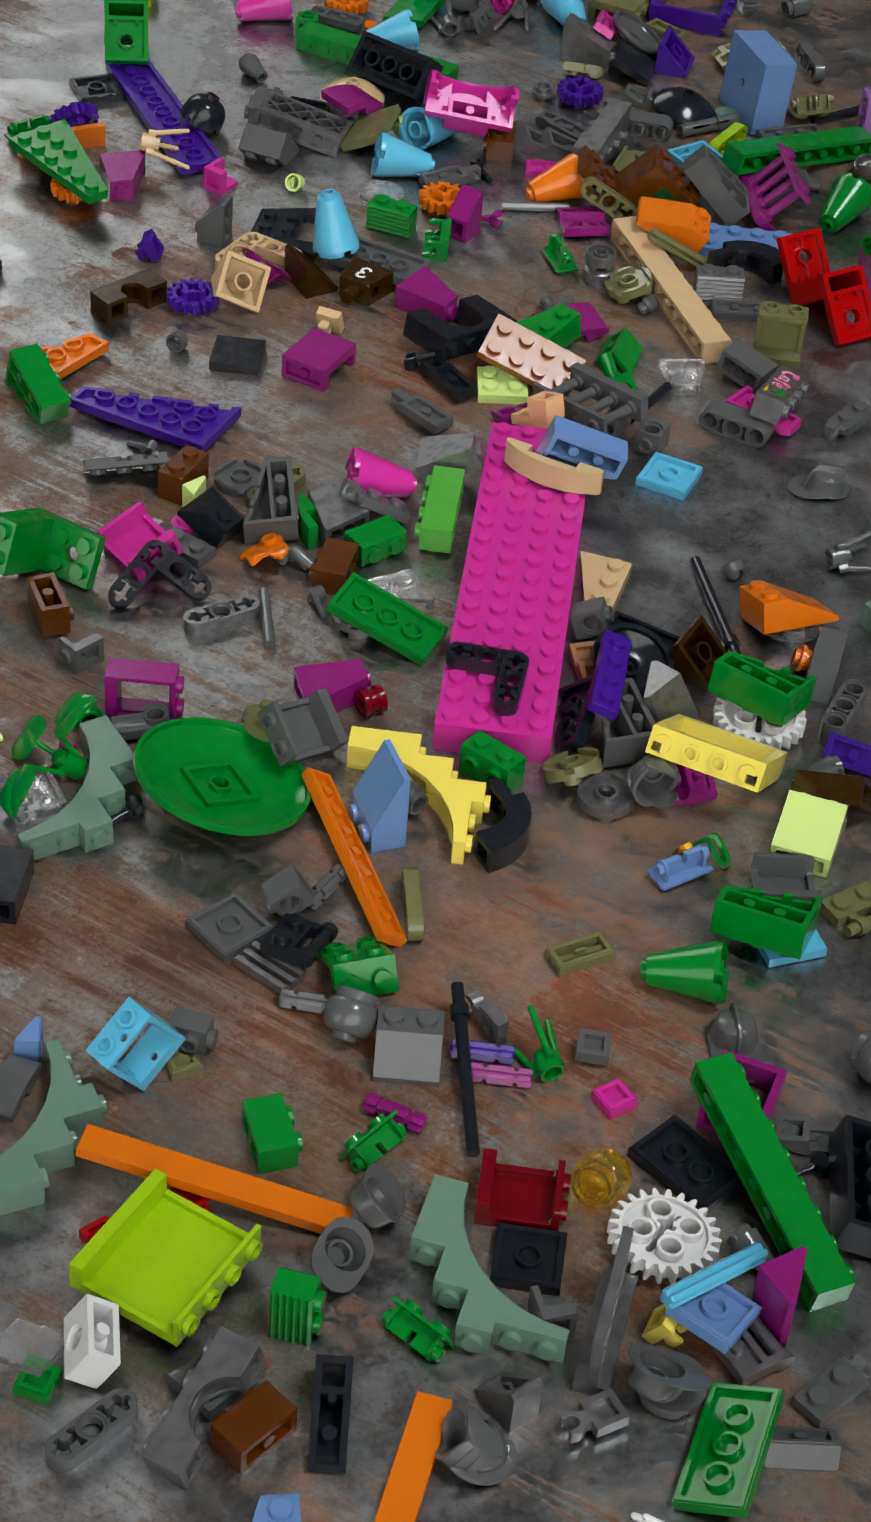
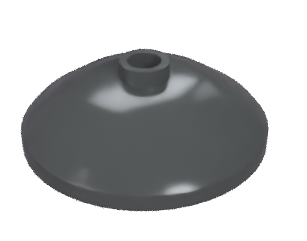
(636, 32)

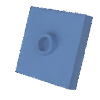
(717, 1316)

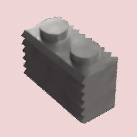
(719, 282)

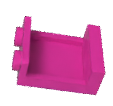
(130, 533)

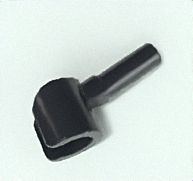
(483, 173)
(412, 359)
(133, 809)
(818, 1163)

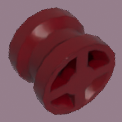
(371, 700)

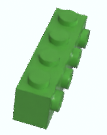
(440, 509)

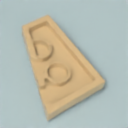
(603, 577)

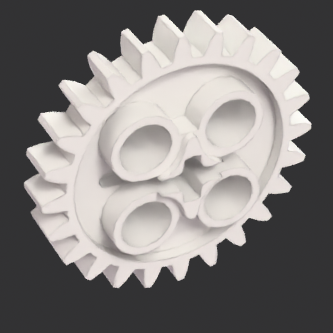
(738, 721)
(680, 1251)

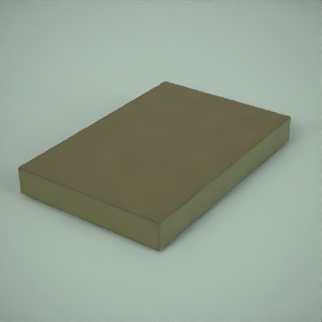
(368, 127)

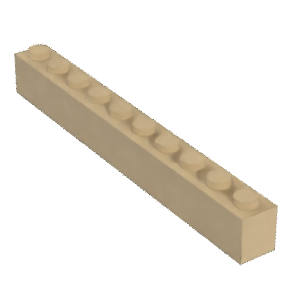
(672, 291)

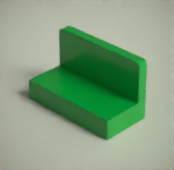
(624, 349)

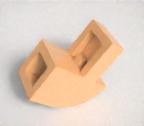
(540, 410)

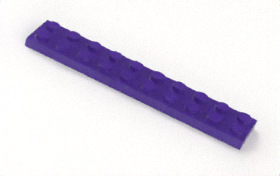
(161, 111)

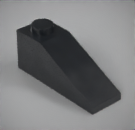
(330, 1414)

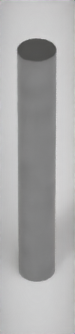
(531, 206)

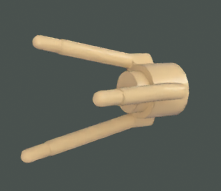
(150, 142)

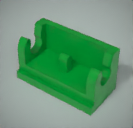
(437, 241)

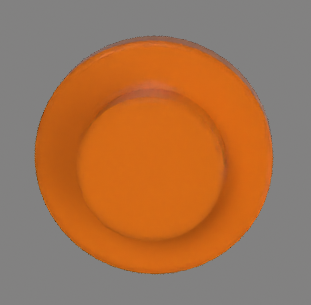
(801, 658)

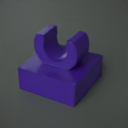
(150, 247)

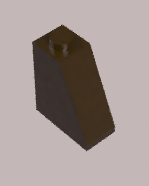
(843, 788)

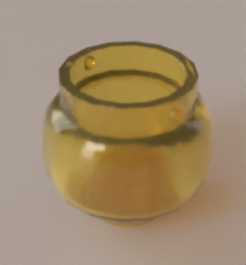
(601, 1178)

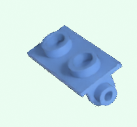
(681, 869)

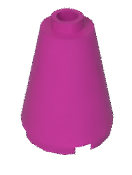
(263, 10)
(379, 474)

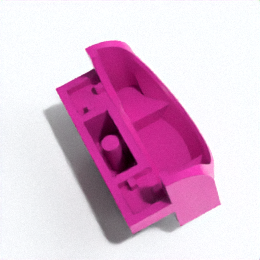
(469, 106)

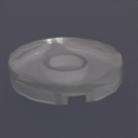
(372, 188)

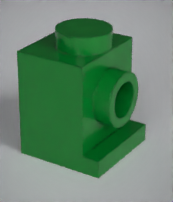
(303, 17)

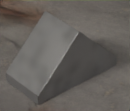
(512, 1397)

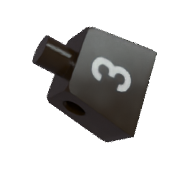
(365, 282)

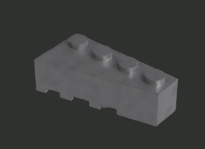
(608, 132)

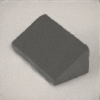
(804, 1449)

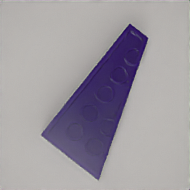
(162, 417)

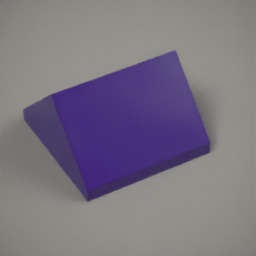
(673, 56)

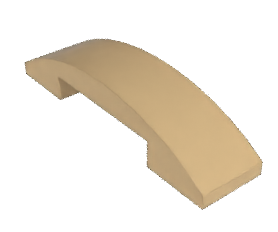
(552, 473)

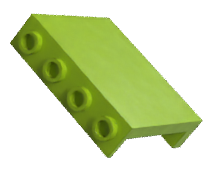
(163, 1260)

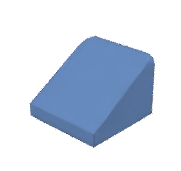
(30, 1041)

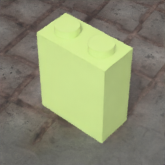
(810, 828)

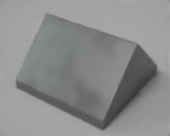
(667, 693)

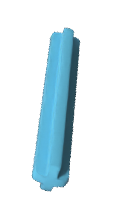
(713, 1275)

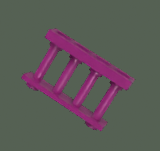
(758, 204)

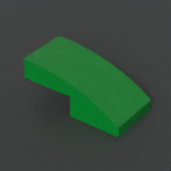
(306, 522)

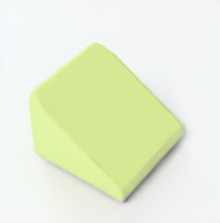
(193, 489)

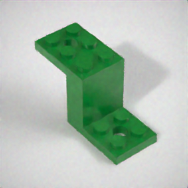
(126, 25)
(42, 541)

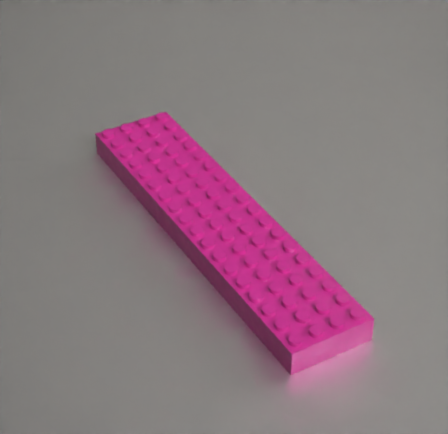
(513, 599)

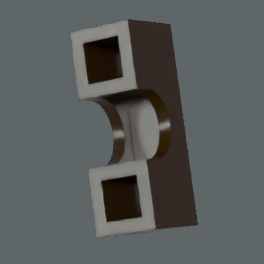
(112, 300)

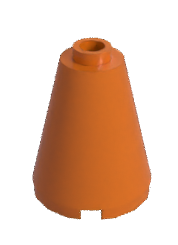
(557, 182)

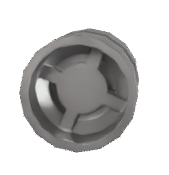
(599, 264)

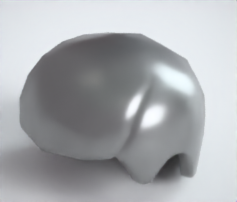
(862, 166)

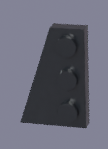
(575, 717)

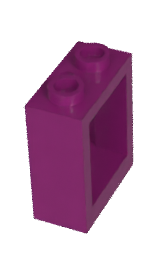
(141, 672)
(758, 1075)

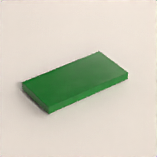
(387, 619)
(728, 1450)

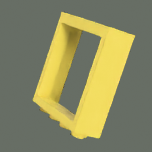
(716, 752)

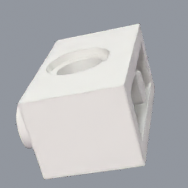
(91, 1341)

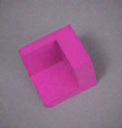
(216, 178)

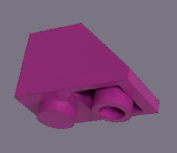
(466, 214)

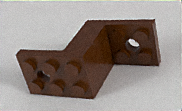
(641, 177)

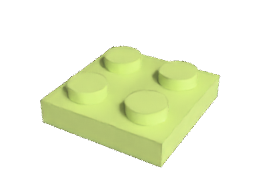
(499, 387)

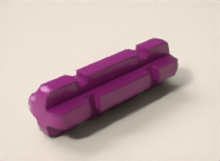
(502, 1075)
(374, 1104)

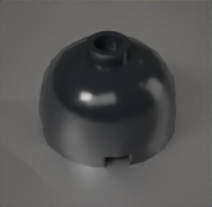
(205, 112)

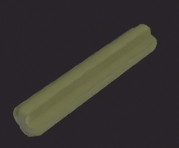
(676, 248)

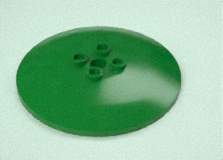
(219, 777)

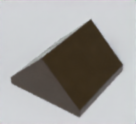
(306, 274)
(696, 653)

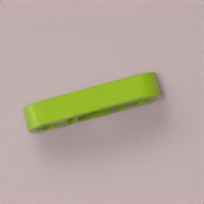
(733, 133)

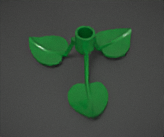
(65, 760)

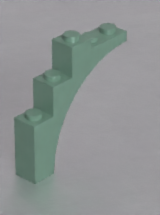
(87, 817)
(52, 1137)
(460, 1283)

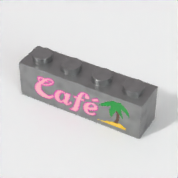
(780, 394)

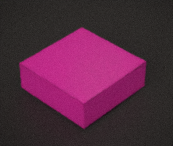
(614, 1098)

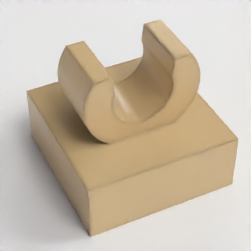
(329, 320)

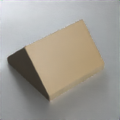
(240, 281)

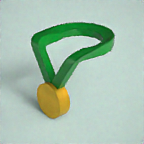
(725, 863)

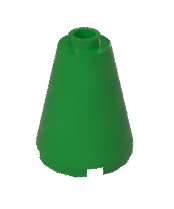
(845, 202)
(690, 971)

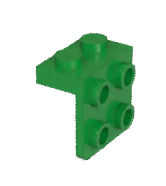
(362, 966)

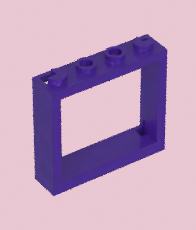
(692, 19)

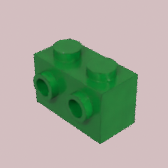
(488, 758)

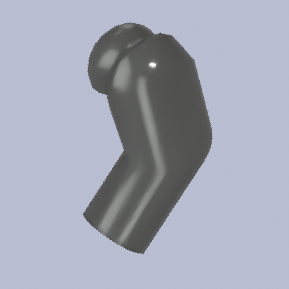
(547, 302)

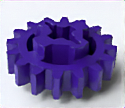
(579, 92)
(76, 114)
(191, 297)

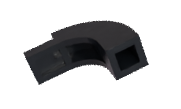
(750, 256)
(507, 840)

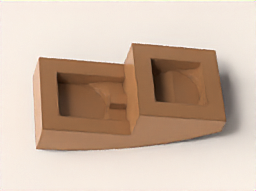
(581, 658)

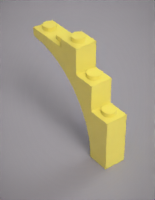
(455, 800)

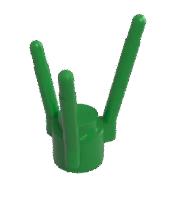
(547, 1060)

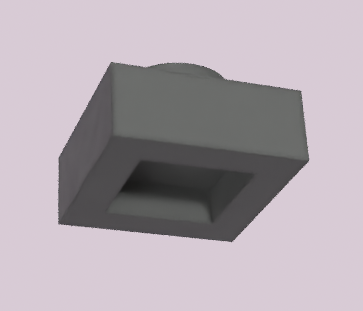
(593, 1046)

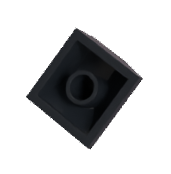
(212, 518)

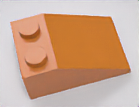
(676, 219)
(779, 609)

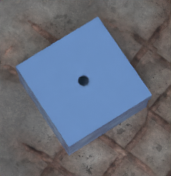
(757, 80)

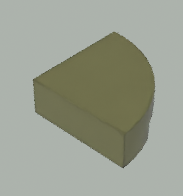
(183, 1066)

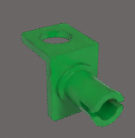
(609, 369)

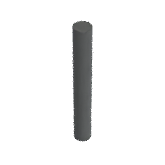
(266, 618)

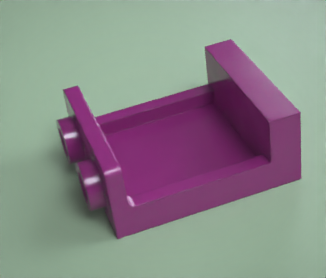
(316, 357)

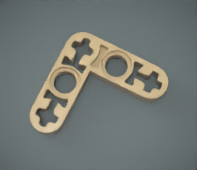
(260, 244)

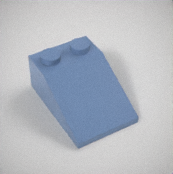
(382, 801)

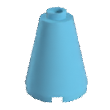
(562, 8)
(399, 30)
(421, 129)
(399, 158)
(333, 227)

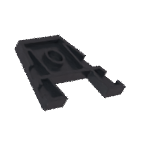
(286, 226)

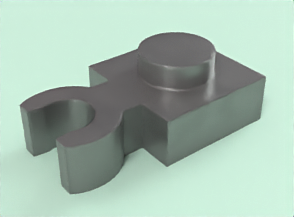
(490, 1020)
(598, 1413)

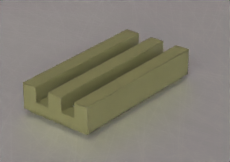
(582, 957)

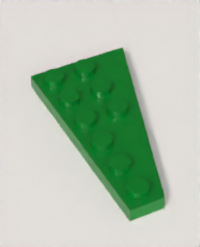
(62, 157)

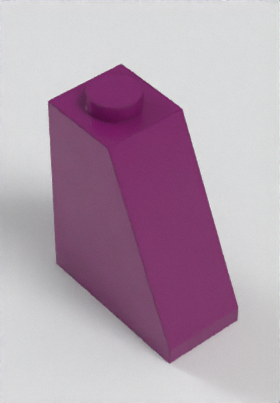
(122, 173)
(426, 291)
(338, 677)

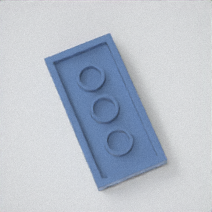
(721, 233)

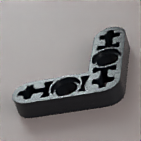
(161, 566)
(459, 657)

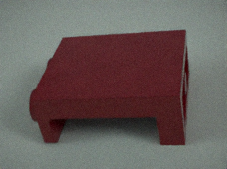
(521, 1194)

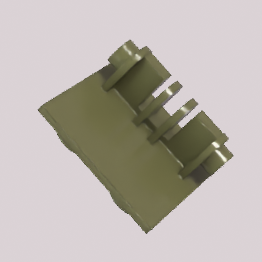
(803, 106)

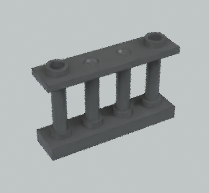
(605, 392)

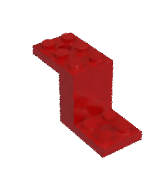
(814, 282)

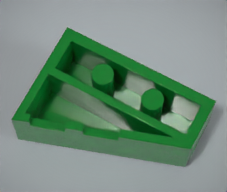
(556, 324)
(37, 384)
(761, 689)
(765, 921)

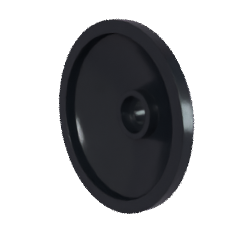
(682, 105)
(645, 647)

